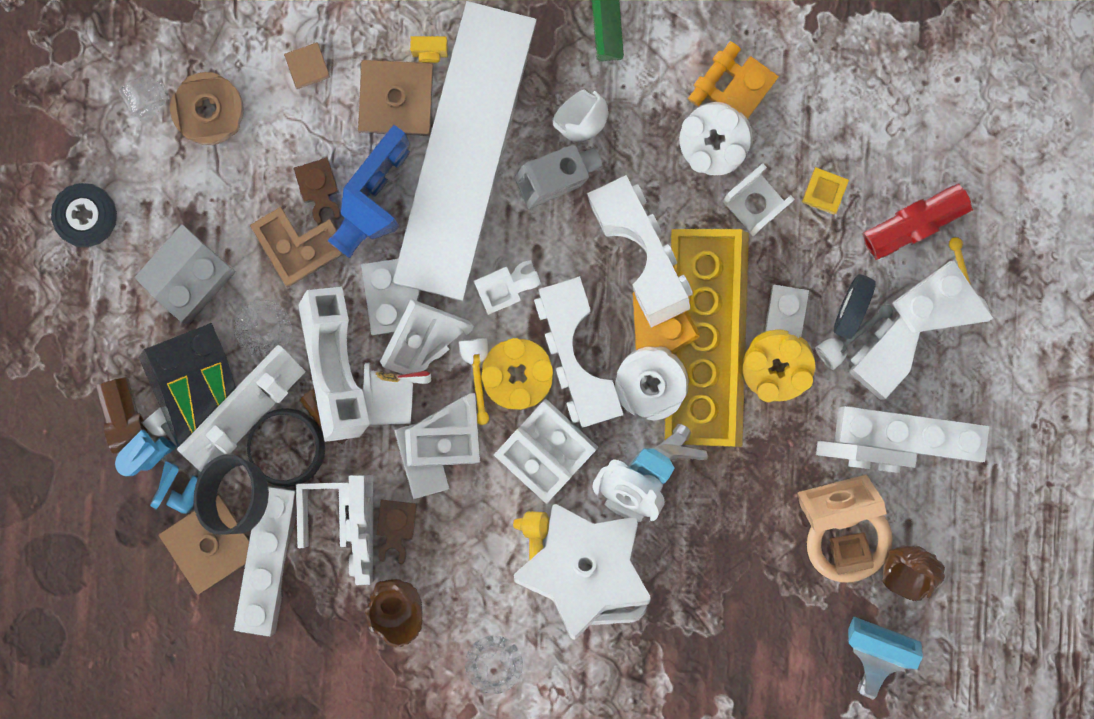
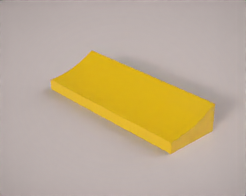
(718, 276)

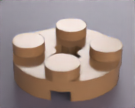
(190, 96)

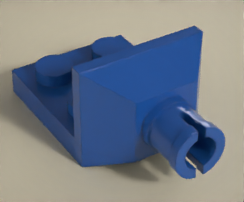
(362, 214)

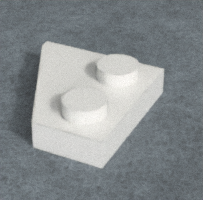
(422, 338)
(862, 456)

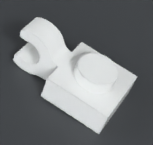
(502, 288)

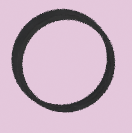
(319, 442)
(206, 493)

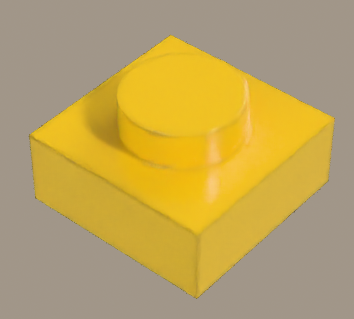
(429, 48)
(825, 191)

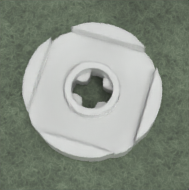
(726, 121)
(658, 363)
(629, 491)

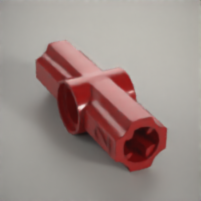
(917, 221)

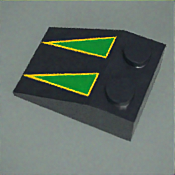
(188, 378)

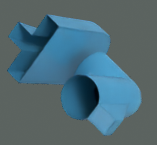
(142, 454)
(181, 503)

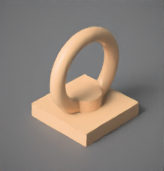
(840, 507)

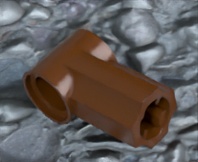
(120, 413)

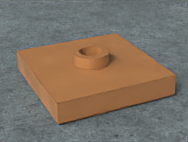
(395, 96)
(204, 555)

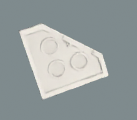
(359, 526)

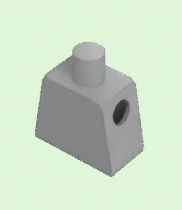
(543, 179)

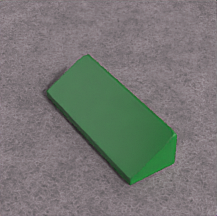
(607, 30)

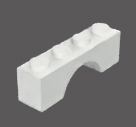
(621, 214)
(565, 308)
(325, 334)
(912, 434)
(264, 565)

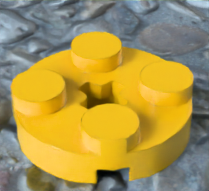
(787, 348)
(516, 353)

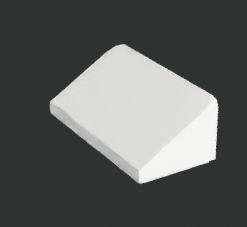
(422, 479)

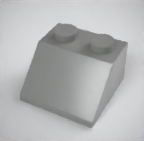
(184, 275)

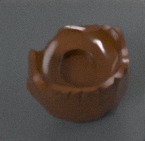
(912, 572)
(395, 612)

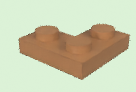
(295, 255)

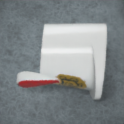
(390, 395)

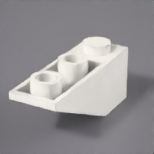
(887, 359)

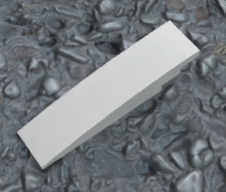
(464, 150)

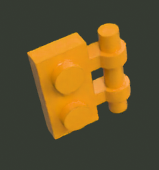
(744, 91)

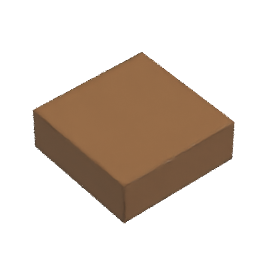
(307, 65)
(851, 553)

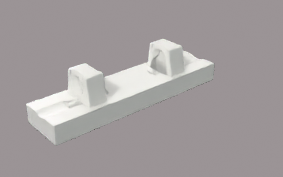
(242, 409)

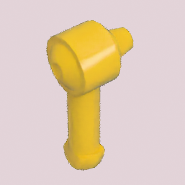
(535, 527)

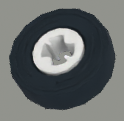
(94, 200)
(854, 306)

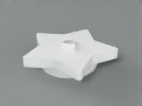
(579, 593)

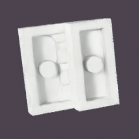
(546, 451)

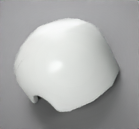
(581, 116)

